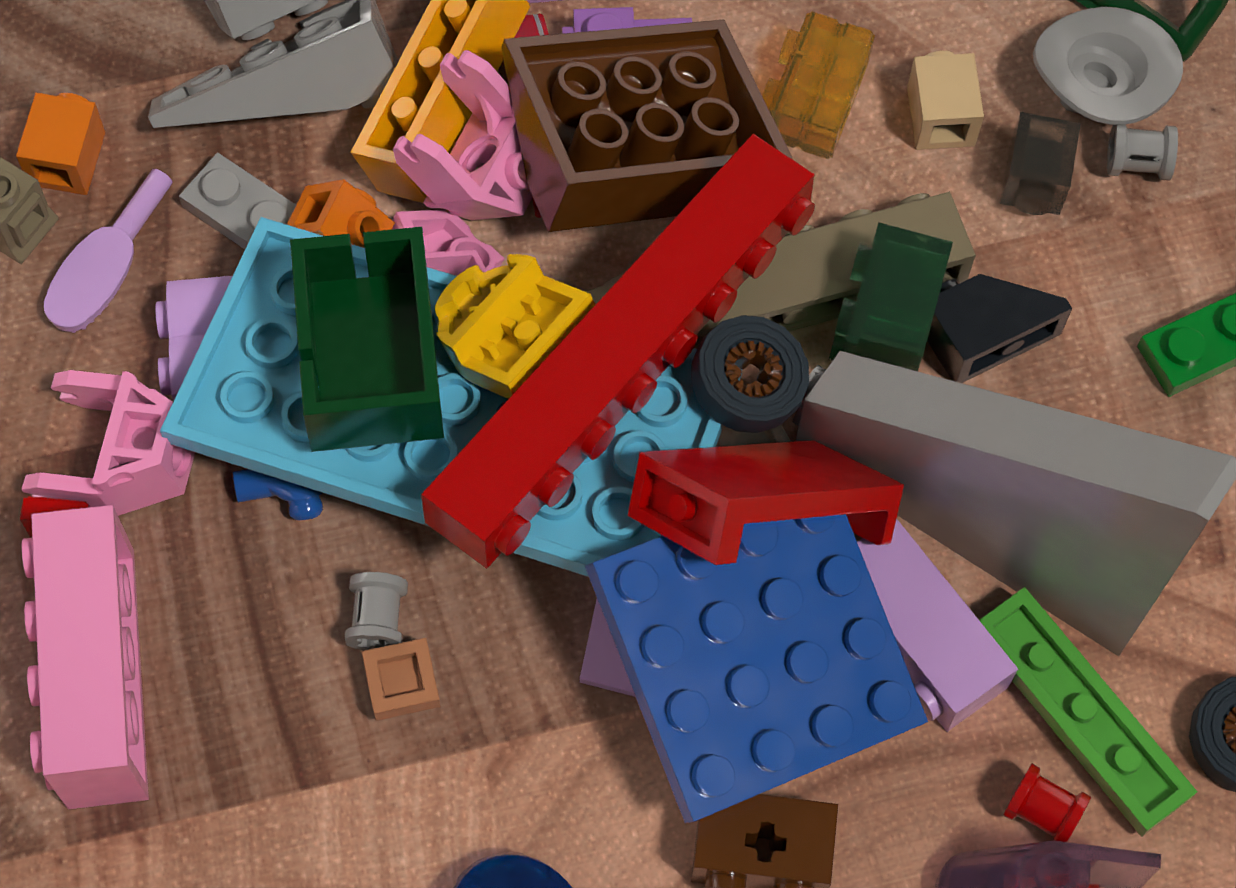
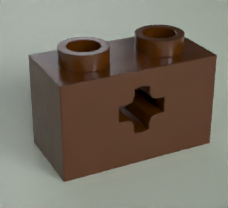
(799, 837)

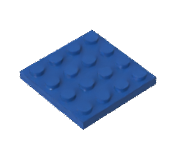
(756, 660)

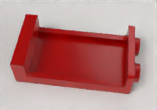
(711, 492)

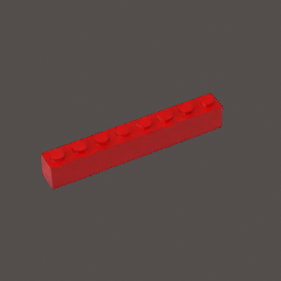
(618, 353)

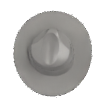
(1109, 64)

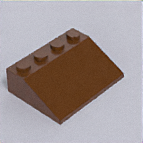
(630, 118)

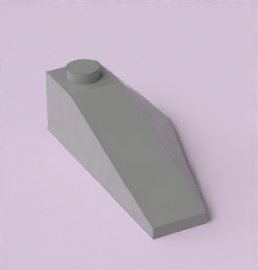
(328, 66)

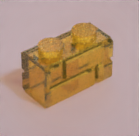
(819, 82)

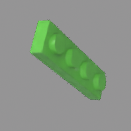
(1087, 714)

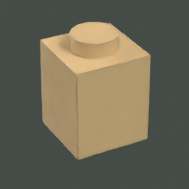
(945, 100)

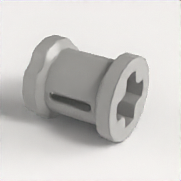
(1142, 151)
(375, 610)

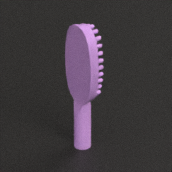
(101, 261)

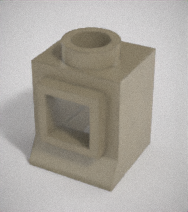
(23, 212)

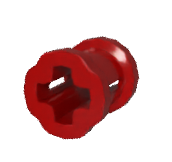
(1047, 805)

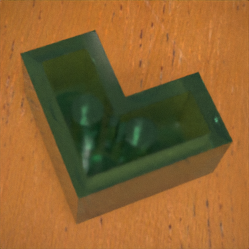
(896, 297)

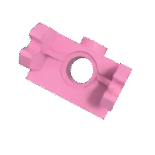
(486, 143)
(135, 460)

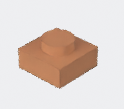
(401, 679)

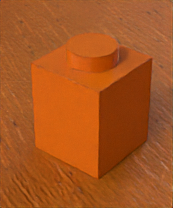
(61, 142)

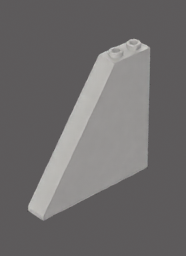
(1024, 489)

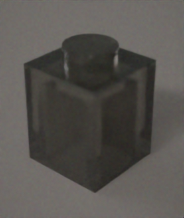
(1040, 164)

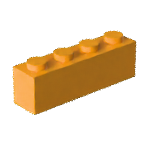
(417, 96)

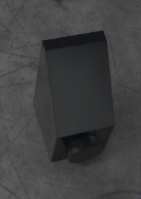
(991, 322)

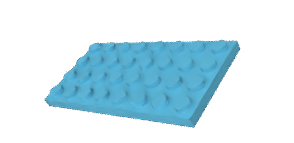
(248, 410)

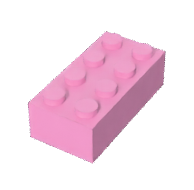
(86, 658)

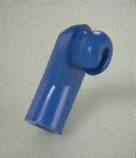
(302, 501)

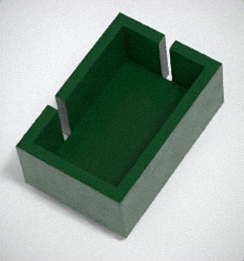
(366, 341)

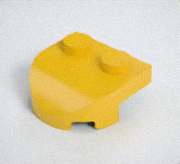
(506, 321)

